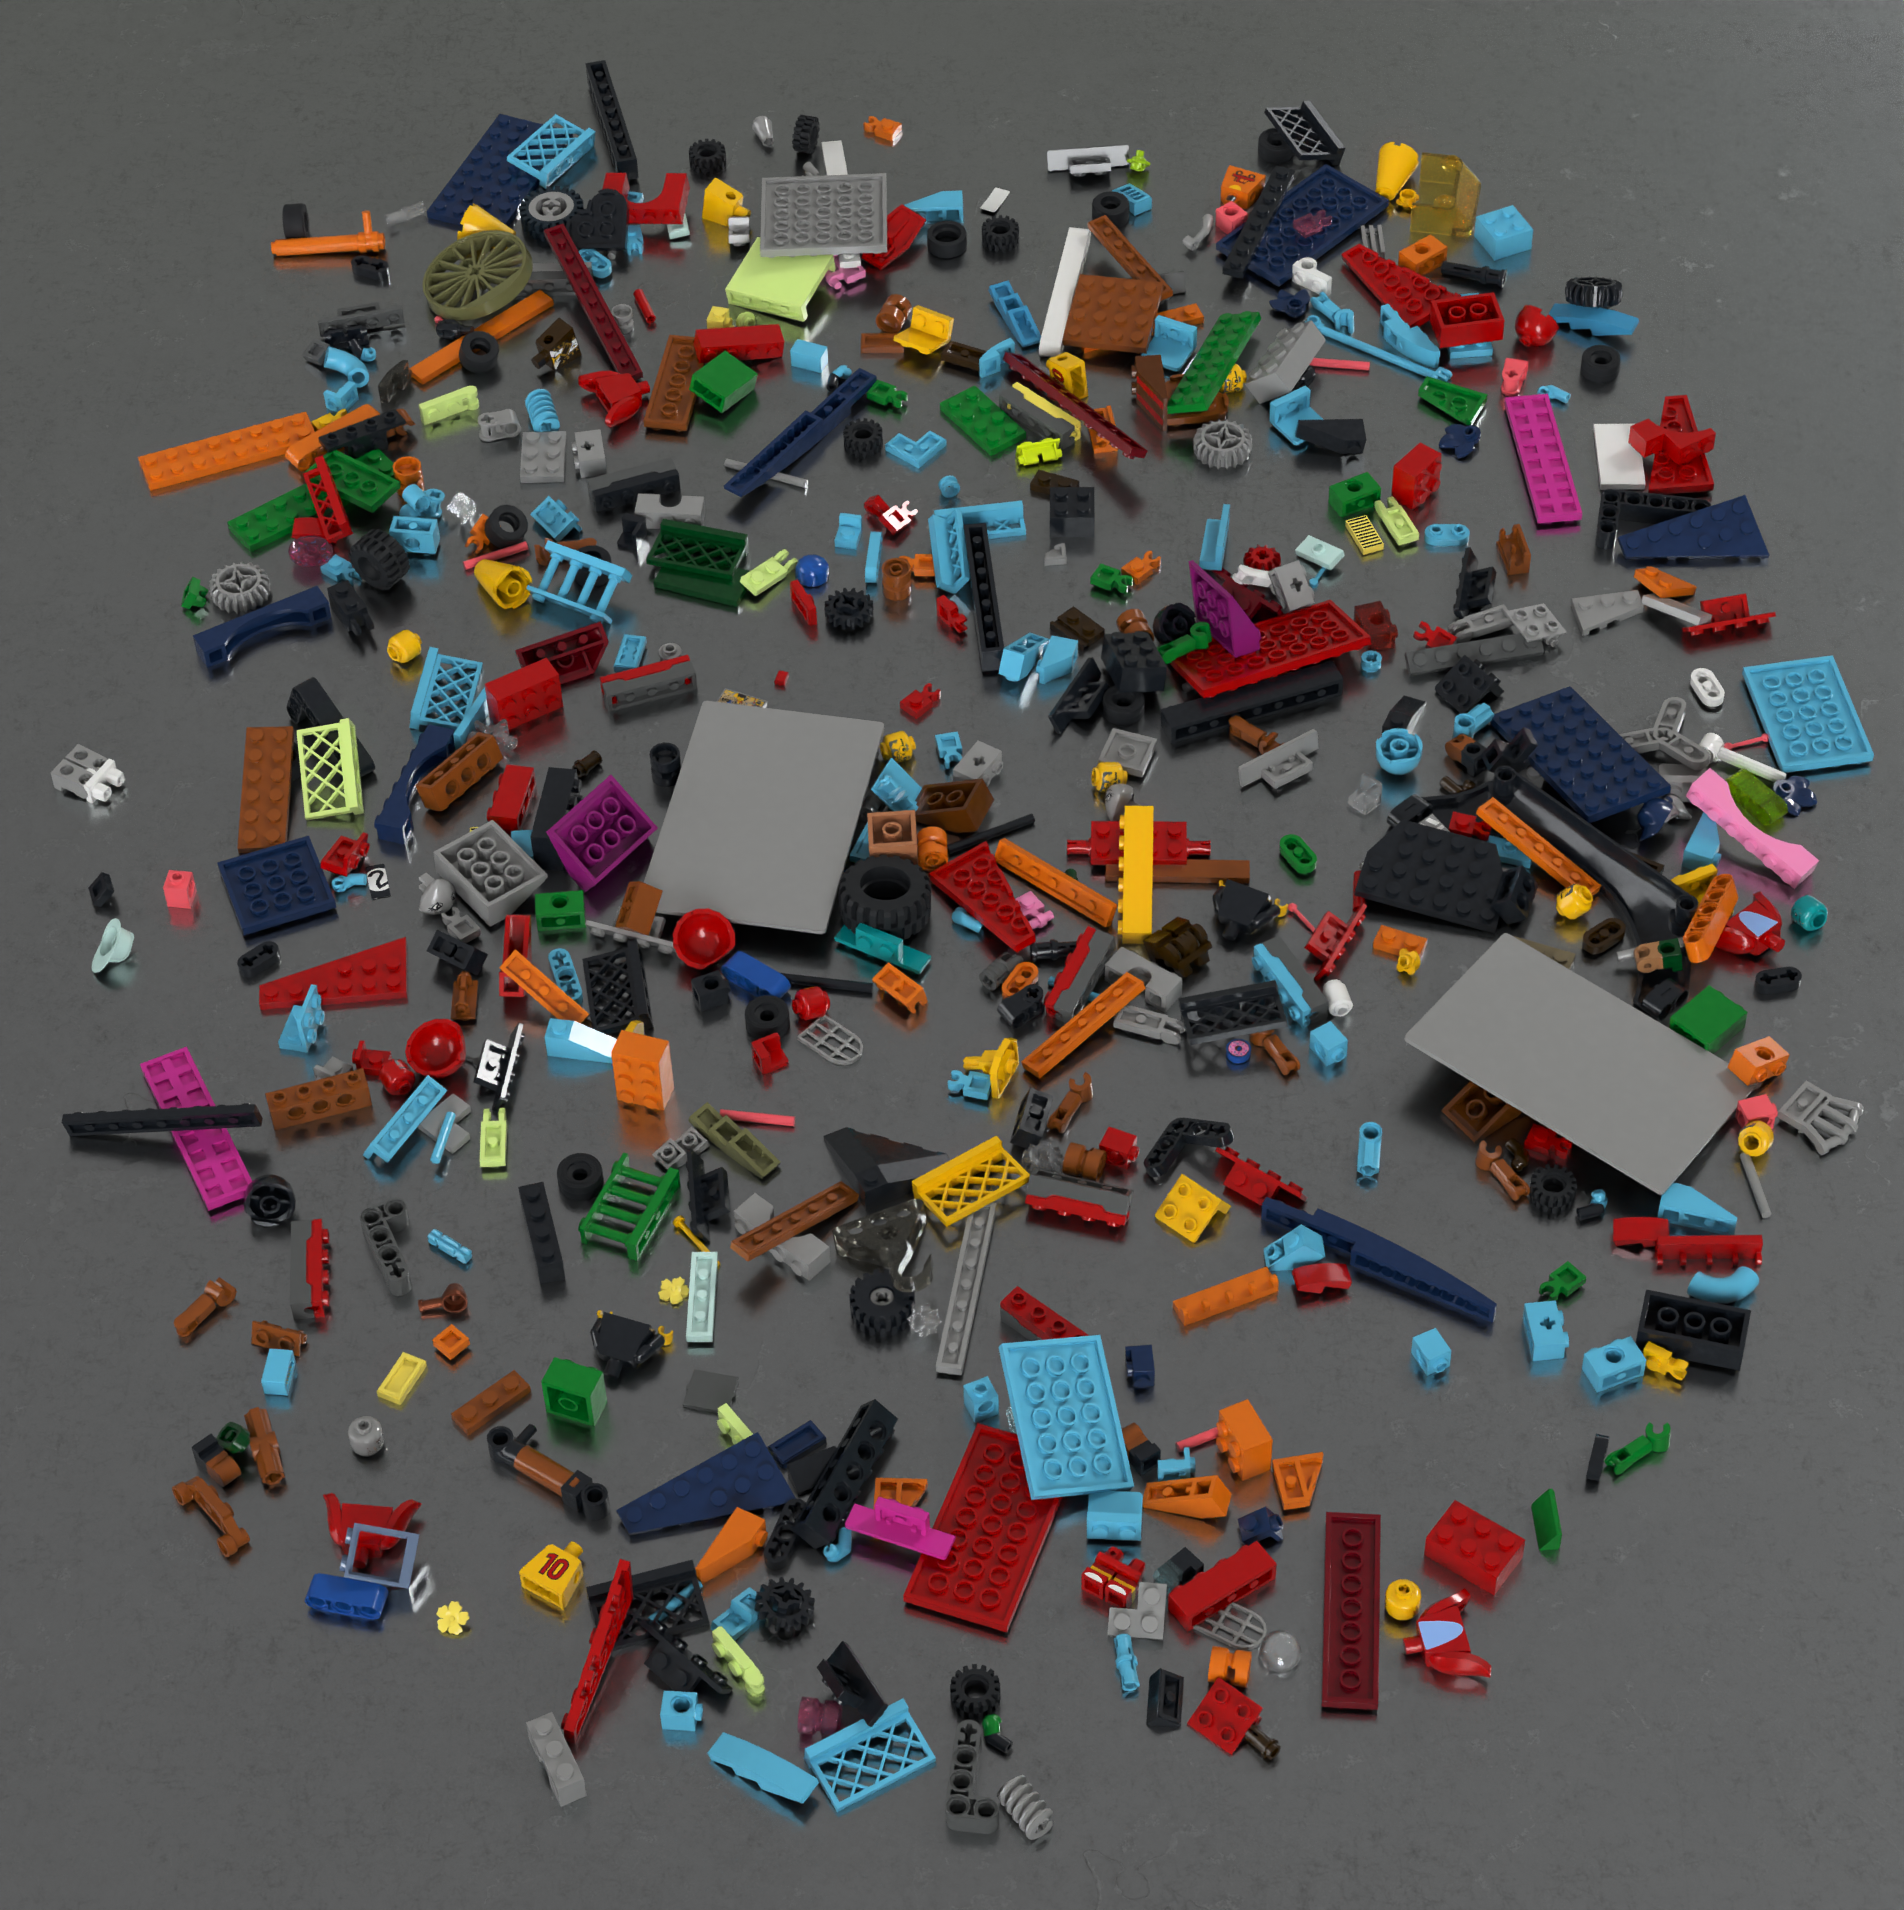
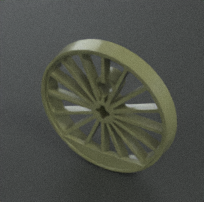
(477, 275)

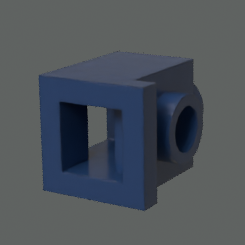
(1140, 1365)

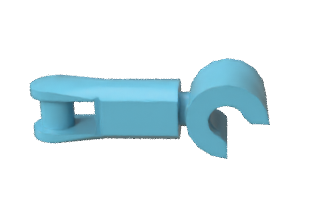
(1339, 316)

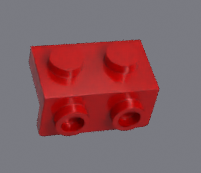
(345, 855)

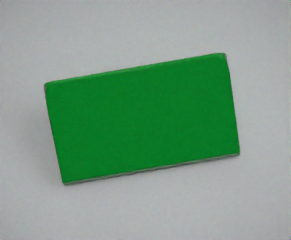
(1547, 1521)

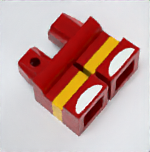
(1113, 1579)

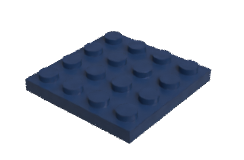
(276, 885)

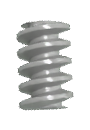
(1025, 1807)

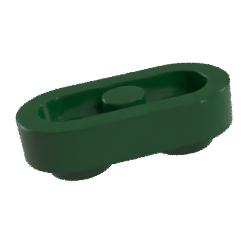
(233, 1437)

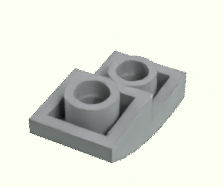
(674, 1153)

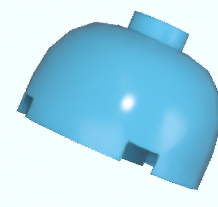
(1398, 751)

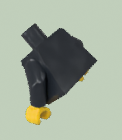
(1244, 908)
(625, 1341)

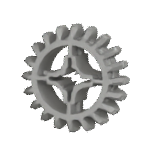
(1222, 444)
(252, 592)

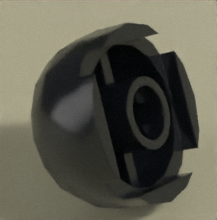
(1173, 622)
(269, 1200)

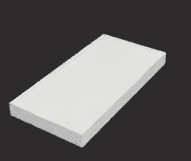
(1617, 460)

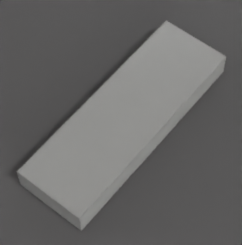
(1677, 609)

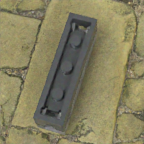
(549, 279)

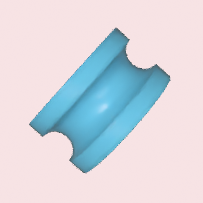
(950, 491)
(1370, 666)

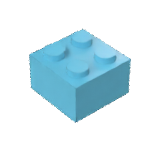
(1503, 232)

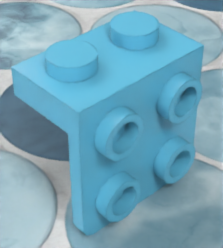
(1172, 341)
(1289, 409)
(1115, 1515)

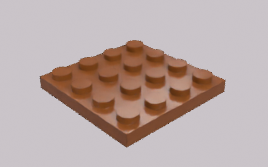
(1113, 313)

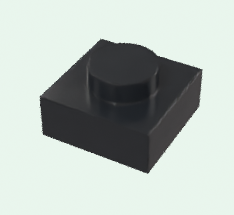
(101, 889)

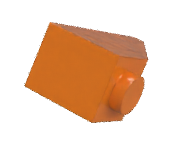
(1190, 1497)
(733, 1544)

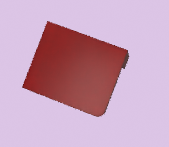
(768, 1053)

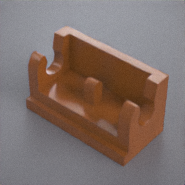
(1514, 551)
(638, 908)

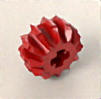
(1262, 558)

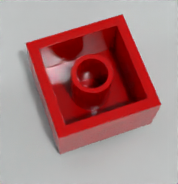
(1416, 476)

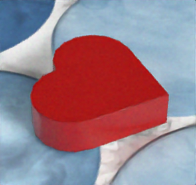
(876, 506)

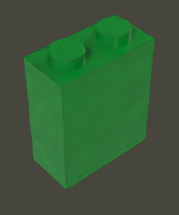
(723, 381)
(1709, 1019)

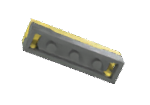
(1039, 415)

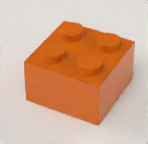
(1244, 1440)

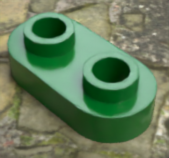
(1301, 856)

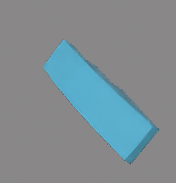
(764, 1767)

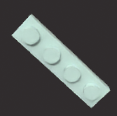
(702, 1297)

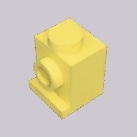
(719, 318)

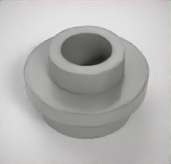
(669, 651)

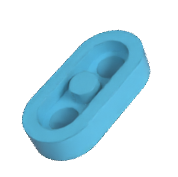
(600, 265)
(1446, 535)

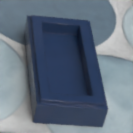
(797, 1444)

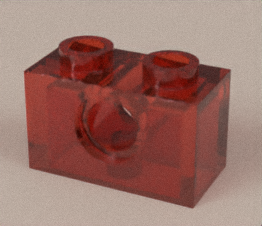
(1376, 623)

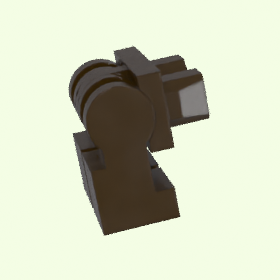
(1179, 945)

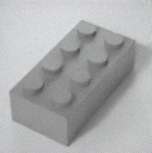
(1285, 361)

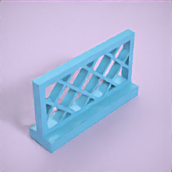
(564, 157)
(428, 684)
(852, 1738)

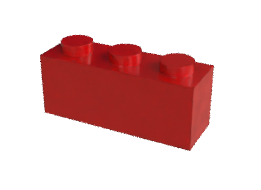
(512, 797)

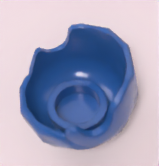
(812, 570)

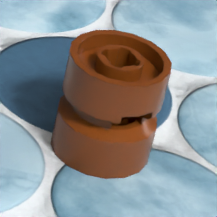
(893, 313)
(896, 579)
(1133, 621)
(1084, 1162)

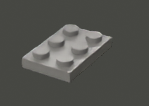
(543, 457)

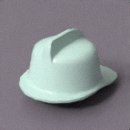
(114, 947)

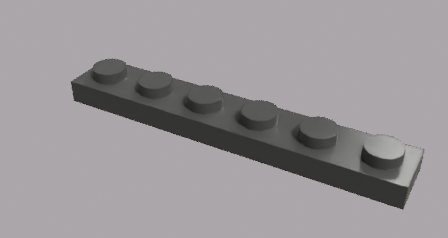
(1485, 651)

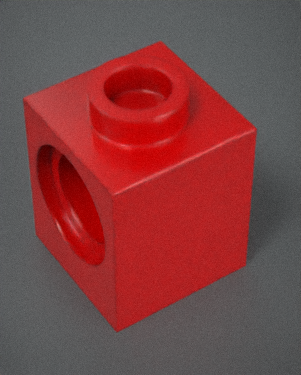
(1120, 1147)

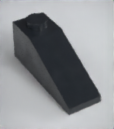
(1339, 435)
(1404, 714)

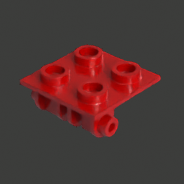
(1225, 1716)

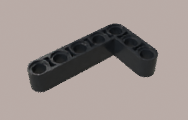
(1641, 508)
(312, 702)

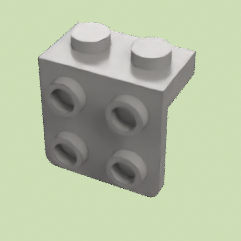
(1680, 779)

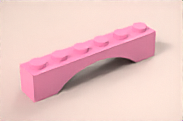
(1787, 860)

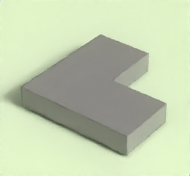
(433, 1122)

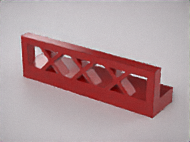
(332, 501)

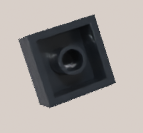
(1072, 512)

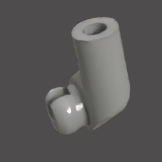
(810, 170)

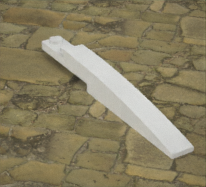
(835, 165)

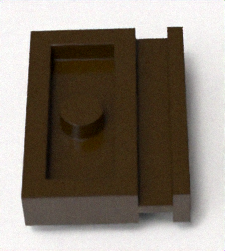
(1077, 626)

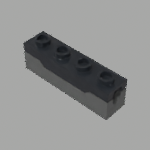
(624, 485)

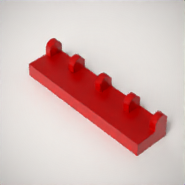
(1709, 1248)

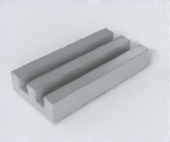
(1372, 231)

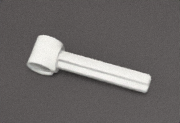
(1715, 747)

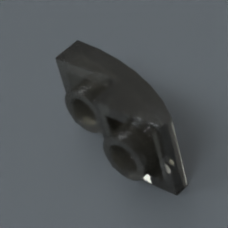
(394, 380)

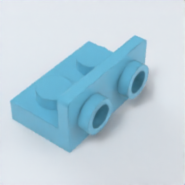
(554, 519)

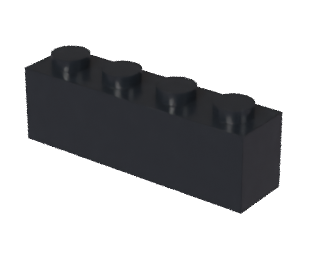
(541, 1233)

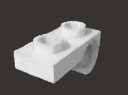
(1306, 274)

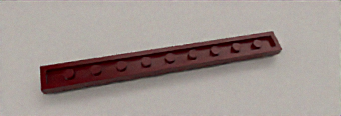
(592, 301)
(1072, 403)

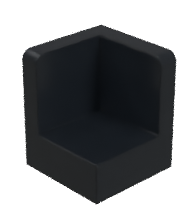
(633, 532)

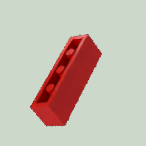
(740, 342)
(1221, 1585)

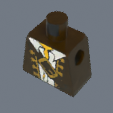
(556, 346)

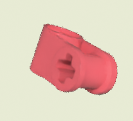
(1513, 374)

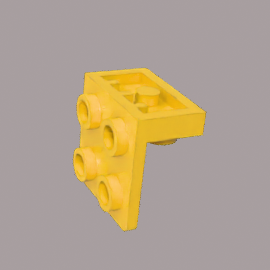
(927, 331)
(1189, 1208)

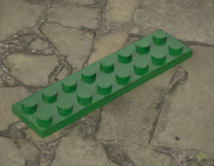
(1213, 362)
(277, 516)

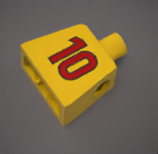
(1069, 372)
(554, 1573)

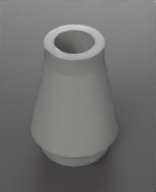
(763, 128)

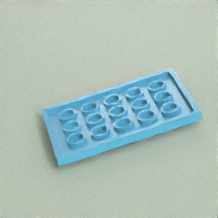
(1807, 714)
(1065, 1417)

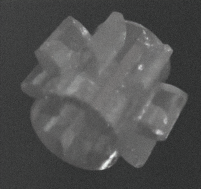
(924, 1320)

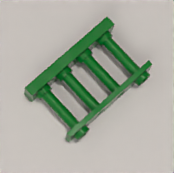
(645, 1223)

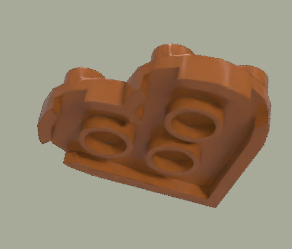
(1216, 411)

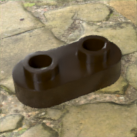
(1600, 937)

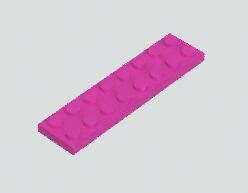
(1543, 458)
(207, 1152)

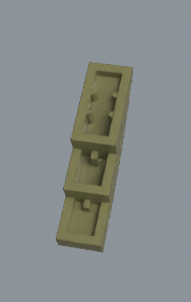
(733, 1141)

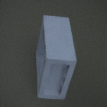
(408, 1559)

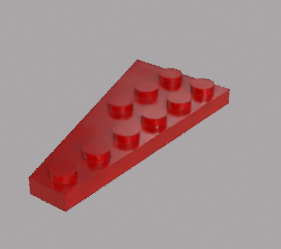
(1666, 474)
(983, 892)
(360, 977)

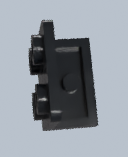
(1467, 685)

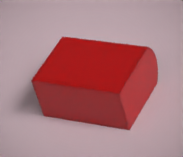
(781, 678)

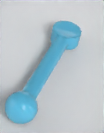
(1314, 581)

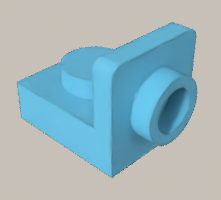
(343, 399)
(849, 531)
(1176, 1469)

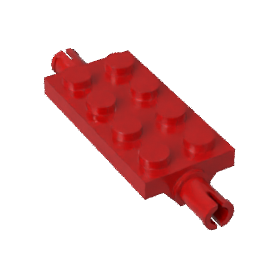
(1169, 843)

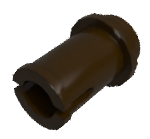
(587, 763)
(1268, 1747)

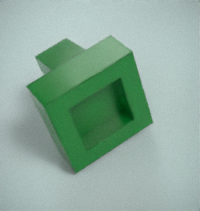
(194, 594)

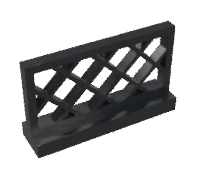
(1313, 127)
(636, 981)
(1237, 1002)
(648, 1583)

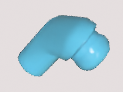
(1554, 393)
(343, 883)

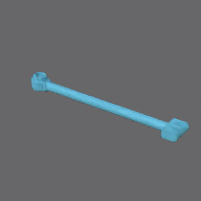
(1440, 374)

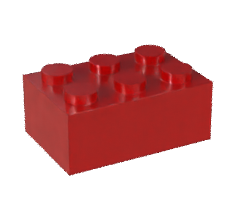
(1467, 320)
(524, 694)
(1474, 1547)

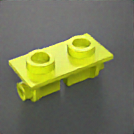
(1047, 448)

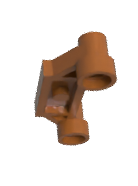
(218, 1511)

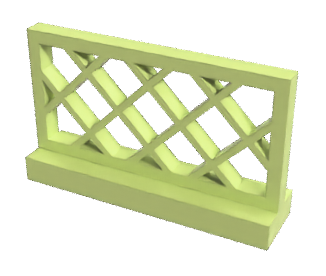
(350, 770)

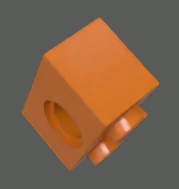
(1423, 255)
(1758, 1061)

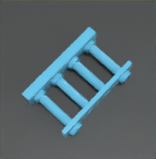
(577, 561)

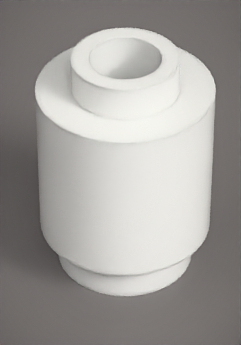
(1338, 998)

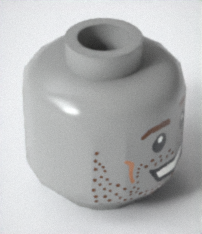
(365, 1435)

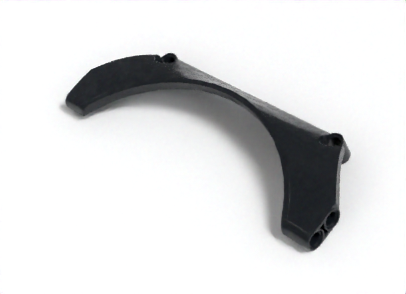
(1643, 897)

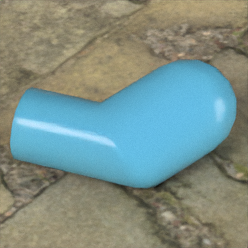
(961, 918)
(842, 1548)

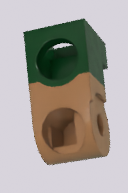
(1658, 956)

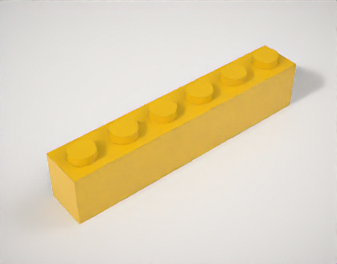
(1137, 874)

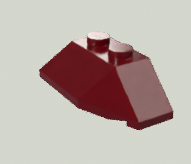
(571, 653)

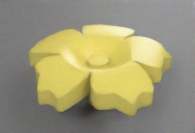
(673, 1290)
(452, 1618)

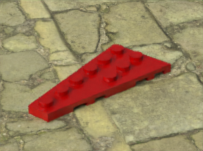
(1397, 286)
(602, 1643)

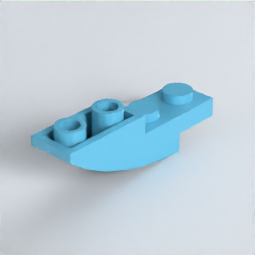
(1408, 340)

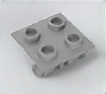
(1537, 623)

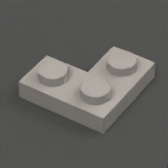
(1147, 1619)

